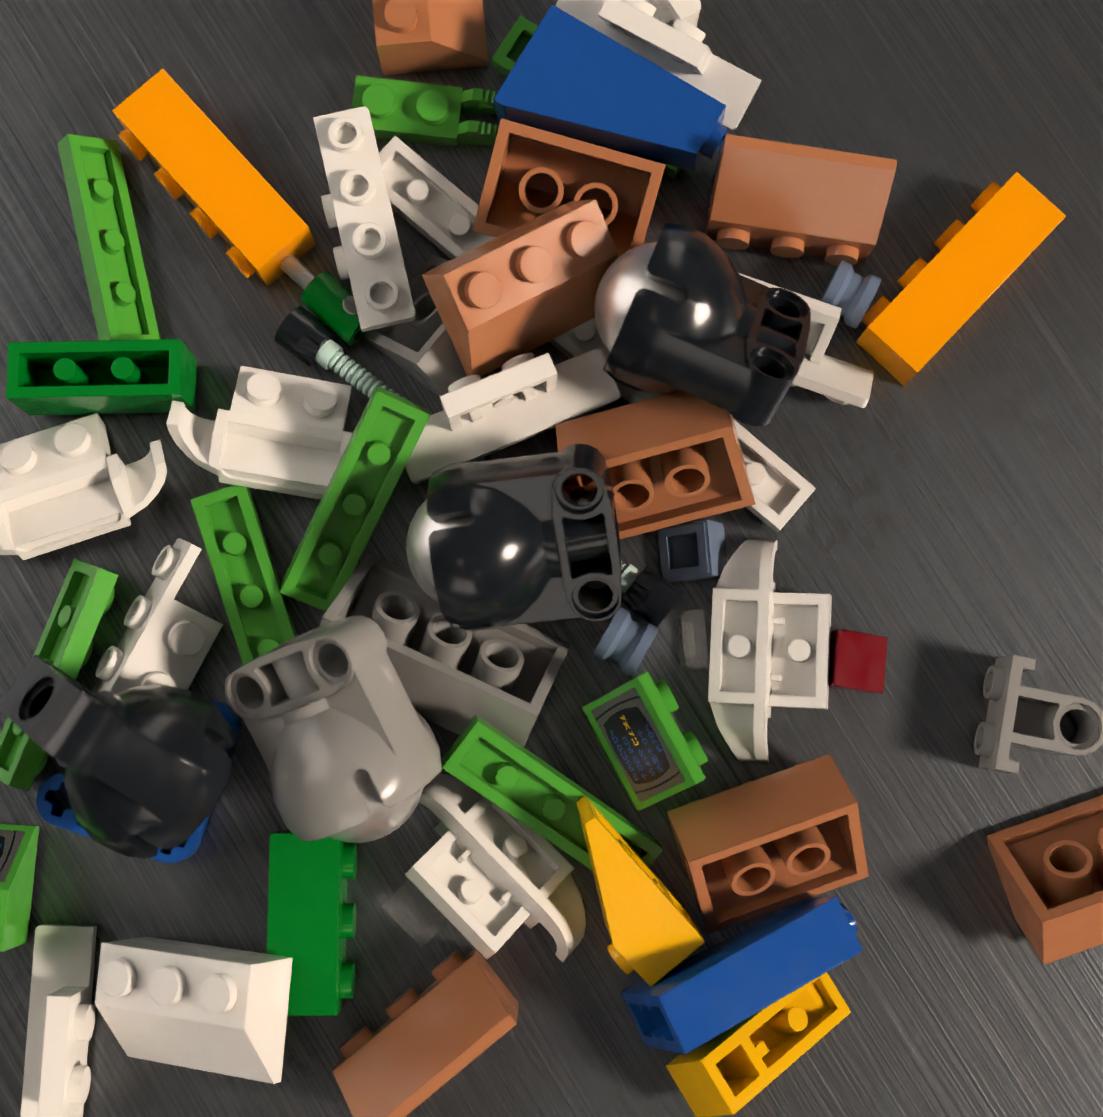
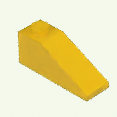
(642, 916)
(750, 1055)

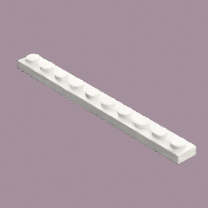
(447, 220)

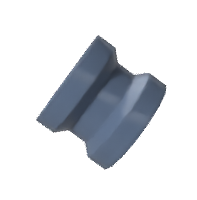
(850, 293)
(625, 641)

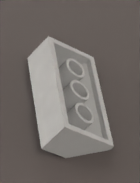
(447, 669)

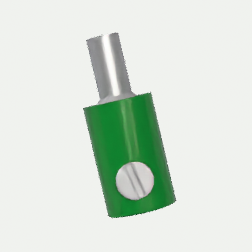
(326, 299)

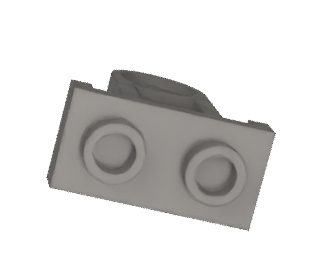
(1030, 718)

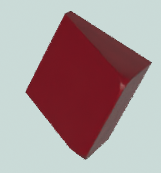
(857, 661)

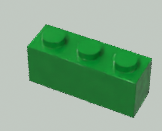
(100, 376)
(312, 919)

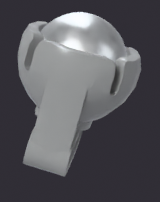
(336, 732)

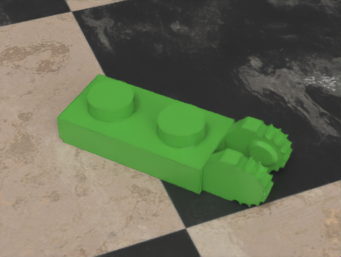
(426, 111)

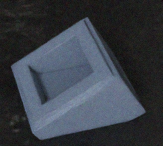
(692, 551)

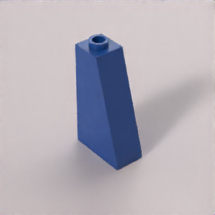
(608, 96)
(742, 975)

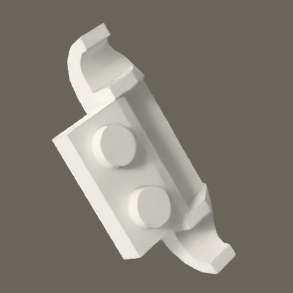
(276, 437)
(70, 488)
(764, 650)
(494, 872)

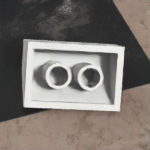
(196, 1005)

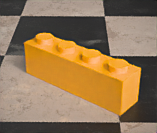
(214, 178)
(959, 278)

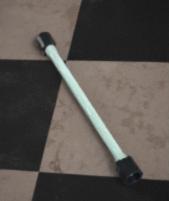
(314, 343)

